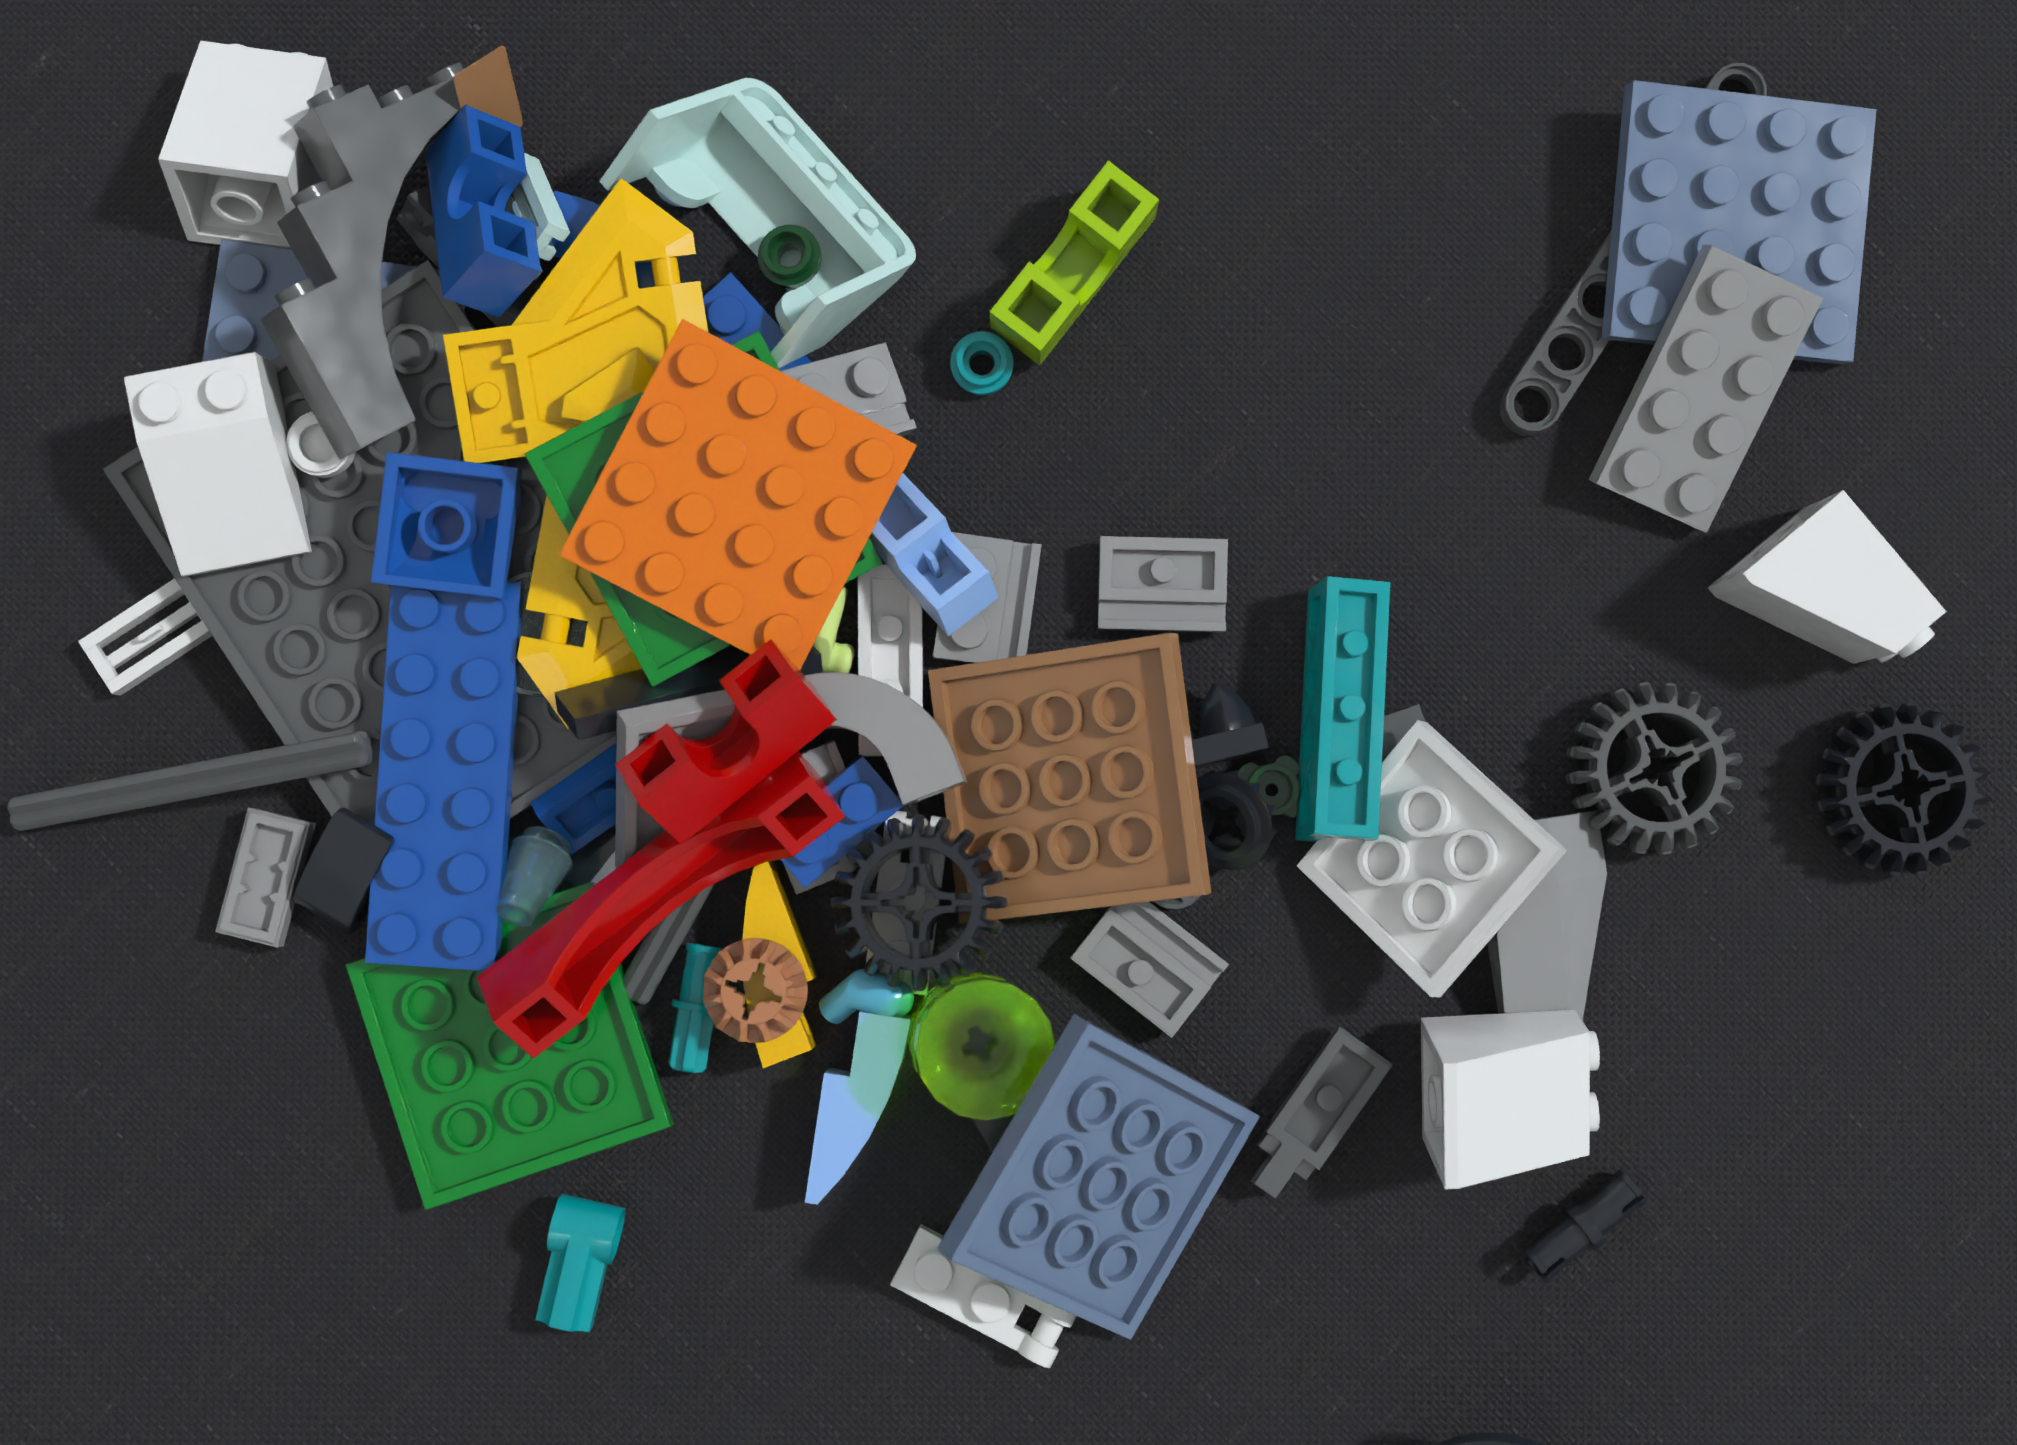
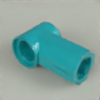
(582, 1244)

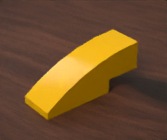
(772, 918)

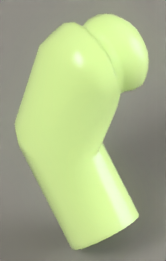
(834, 656)

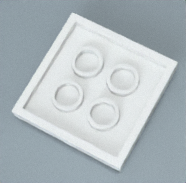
(1445, 862)

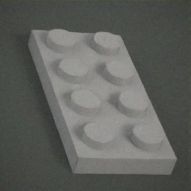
(1705, 387)

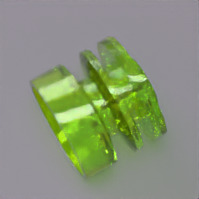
(1015, 1055)

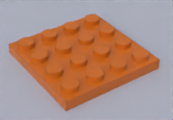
(737, 497)

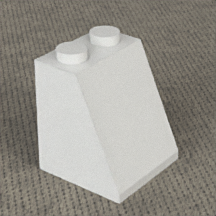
(234, 142)
(1834, 585)
(1506, 1093)

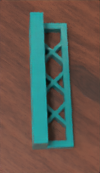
(1343, 710)

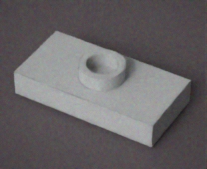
(265, 877)

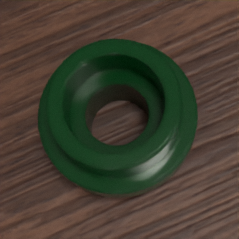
(785, 239)

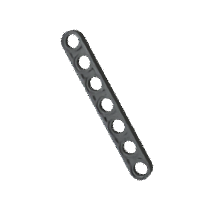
(1576, 323)

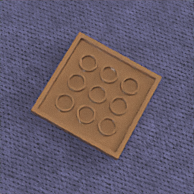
(1076, 776)

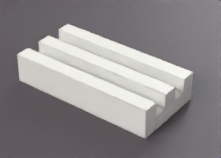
(130, 618)

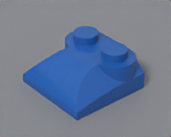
(446, 525)

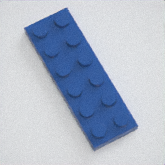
(445, 778)

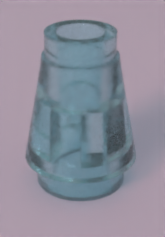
(533, 873)

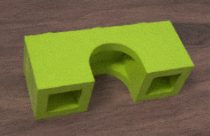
(1076, 265)

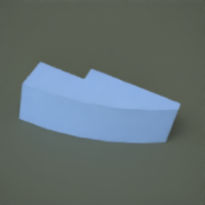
(931, 559)
(855, 1099)

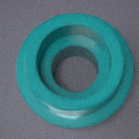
(977, 344)

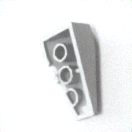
(1548, 943)

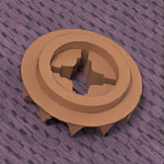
(782, 975)

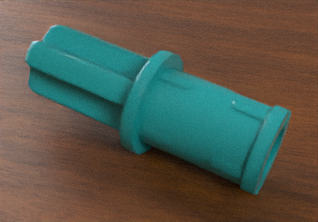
(692, 1023)

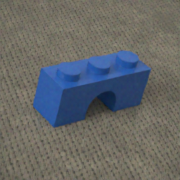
(481, 248)

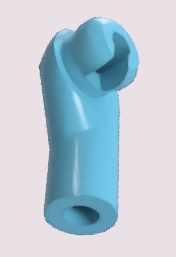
(867, 995)

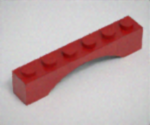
(561, 968)

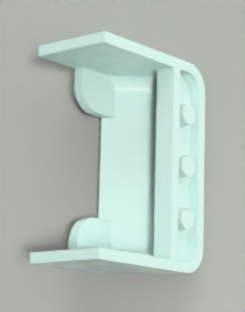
(765, 171)

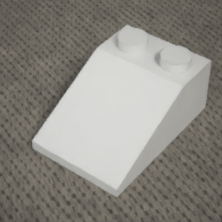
(219, 462)

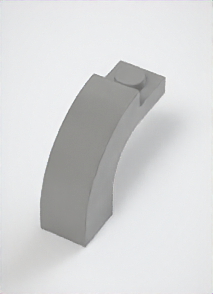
(902, 730)

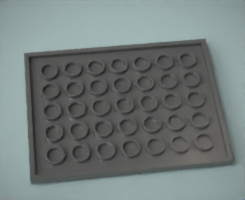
(312, 624)

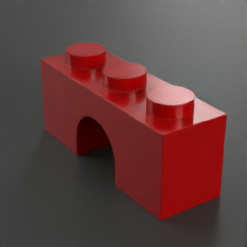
(694, 781)

